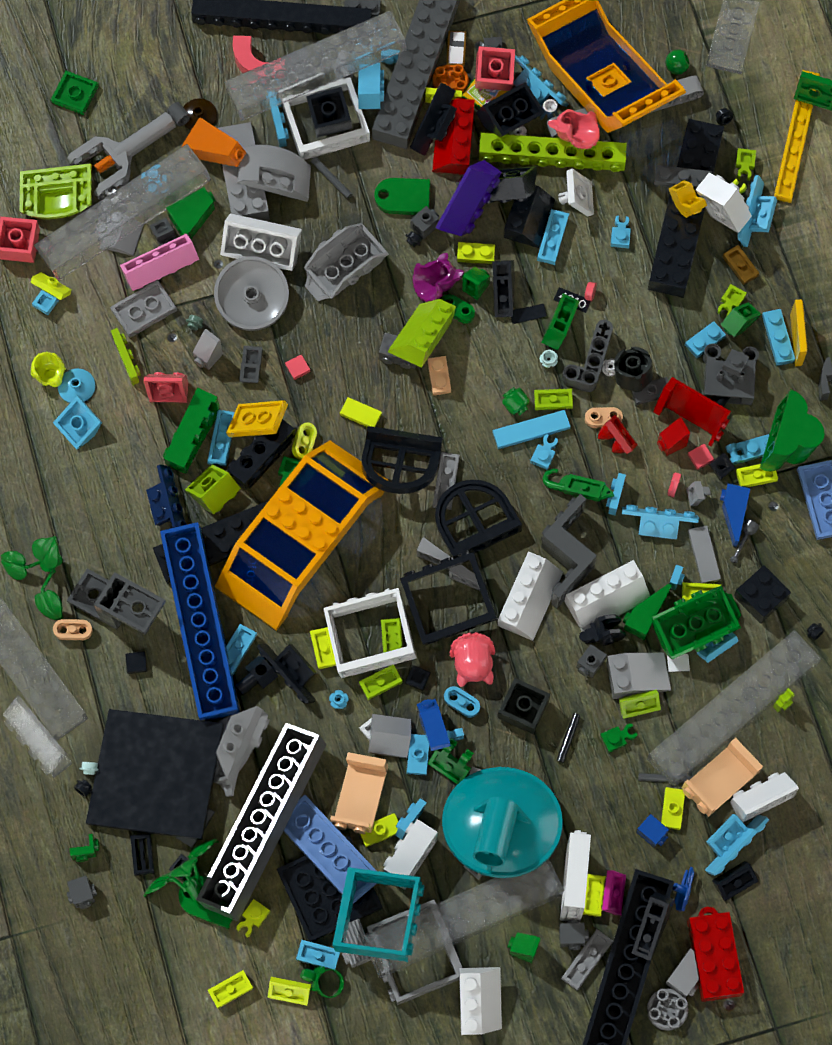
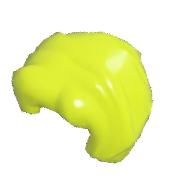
(48, 369)

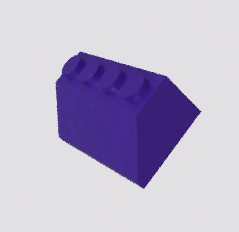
(469, 199)

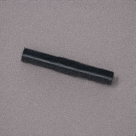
(568, 738)

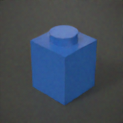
(653, 831)

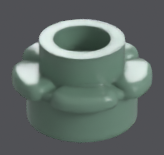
(194, 322)

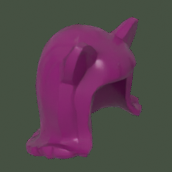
(435, 278)

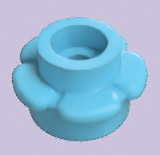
(338, 704)

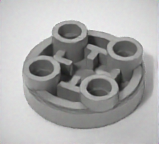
(667, 1009)

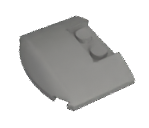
(275, 171)

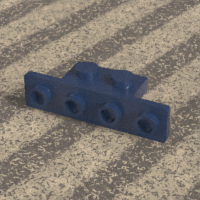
(165, 500)

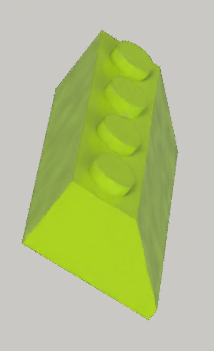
(423, 331)

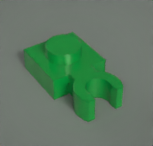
(615, 738)

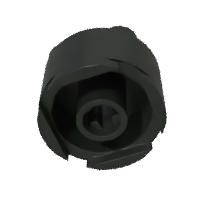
(633, 369)

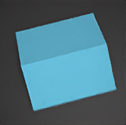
(78, 423)

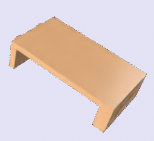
(722, 777)
(360, 793)

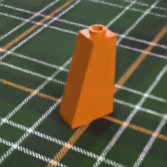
(214, 145)

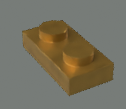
(740, 265)

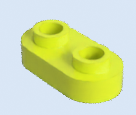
(304, 442)

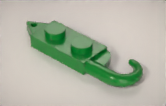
(577, 485)

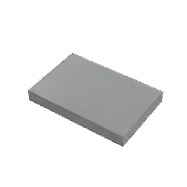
(143, 308)

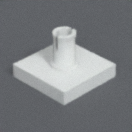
(579, 193)

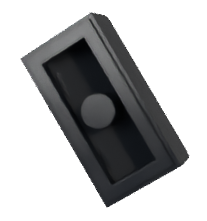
(735, 880)

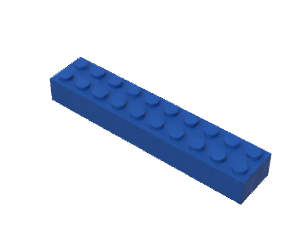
(200, 622)

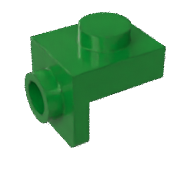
(82, 854)

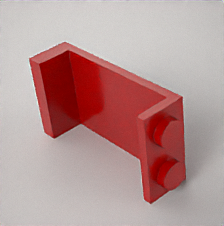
(694, 408)

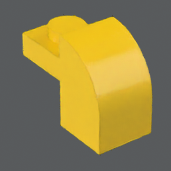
(686, 199)

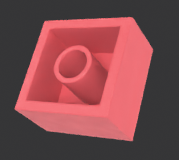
(494, 68)
(18, 239)

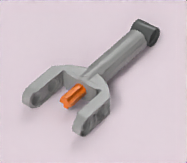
(121, 153)

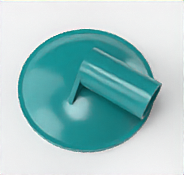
(502, 822)

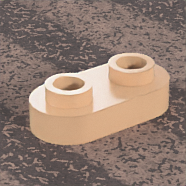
(603, 416)
(73, 629)

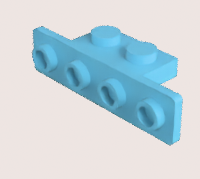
(540, 88)
(761, 209)
(659, 523)
(731, 839)

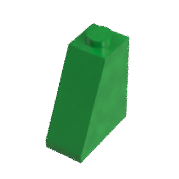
(191, 212)

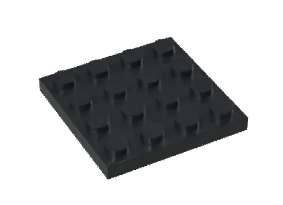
(318, 900)

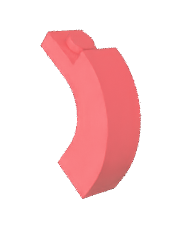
(243, 54)

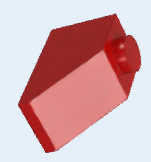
(674, 437)

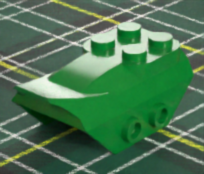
(696, 622)

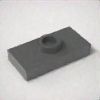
(651, 392)

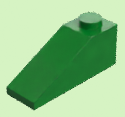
(560, 322)
(640, 619)

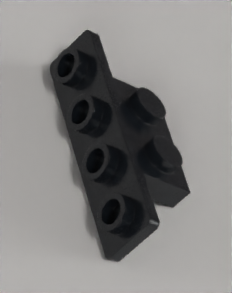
(436, 120)
(292, 668)

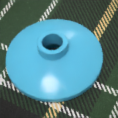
(84, 389)

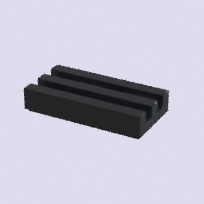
(144, 871)

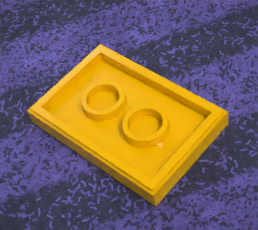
(798, 332)
(257, 418)

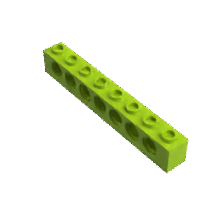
(544, 146)

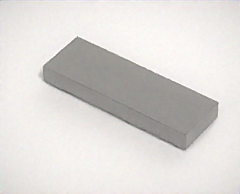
(446, 476)
(704, 555)
(587, 960)

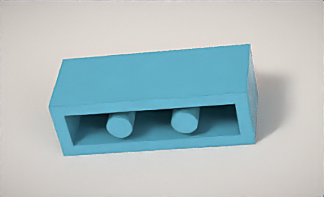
(370, 87)

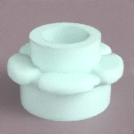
(548, 354)
(89, 767)

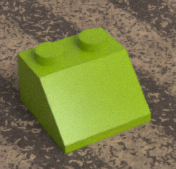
(213, 489)

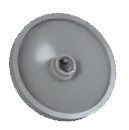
(251, 293)

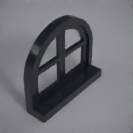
(404, 443)
(484, 537)

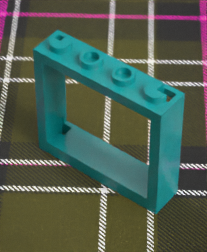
(354, 875)

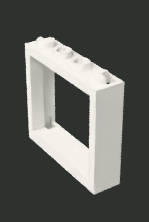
(332, 143)
(376, 661)
(575, 876)

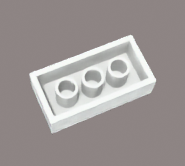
(261, 239)

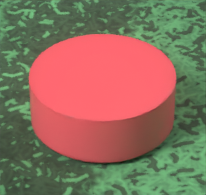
(590, 291)

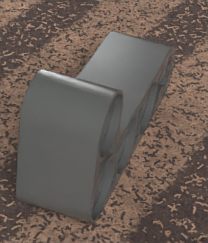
(594, 355)

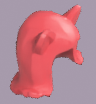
(577, 128)
(473, 658)

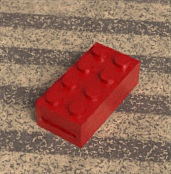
(715, 955)

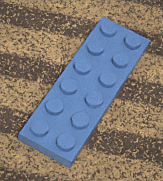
(326, 846)

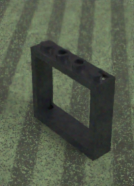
(457, 628)

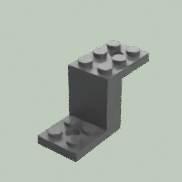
(568, 550)
(116, 601)

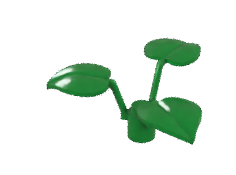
(48, 554)
(192, 884)

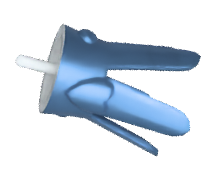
(550, 108)

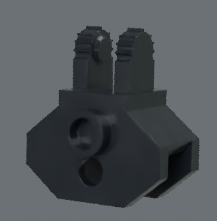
(602, 631)

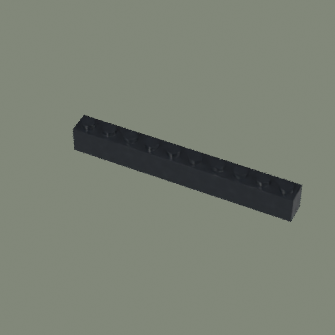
(278, 15)

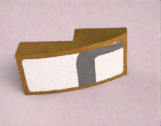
(456, 48)

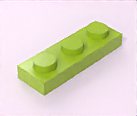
(126, 356)

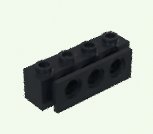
(260, 462)

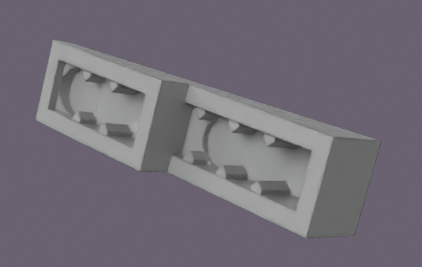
(433, 554)

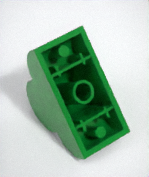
(792, 434)

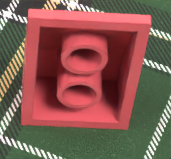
(166, 387)

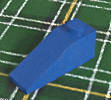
(734, 508)
(433, 724)

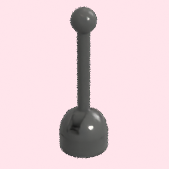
(749, 528)

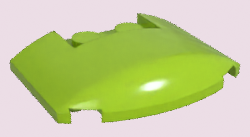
(56, 191)

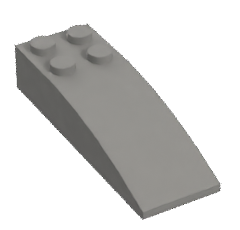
(243, 199)

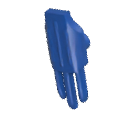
(683, 890)

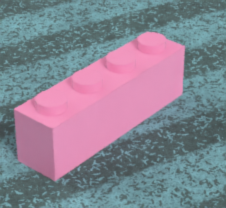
(159, 262)

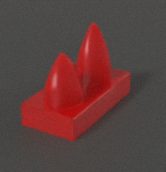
(615, 429)

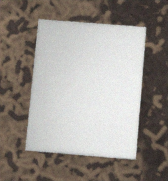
(678, 664)

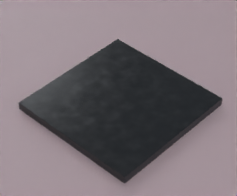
(155, 774)

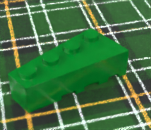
(192, 430)

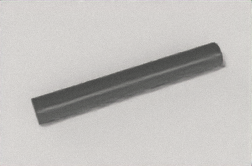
(324, 170)
(657, 778)

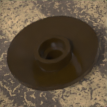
(207, 109)

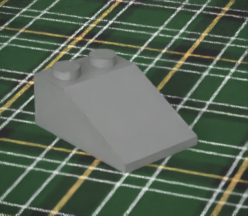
(637, 673)

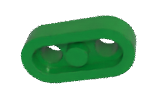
(461, 306)

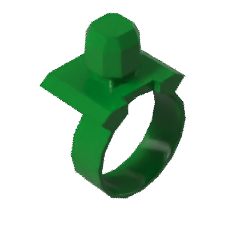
(313, 975)

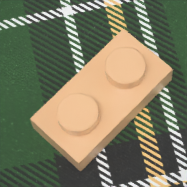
(439, 375)

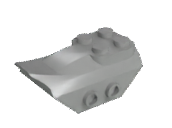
(342, 261)
(239, 738)

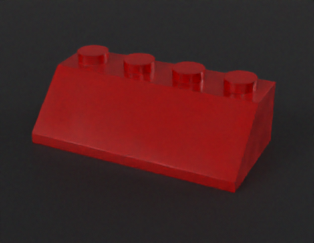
(454, 151)

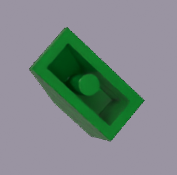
(475, 282)
(740, 319)
(524, 946)

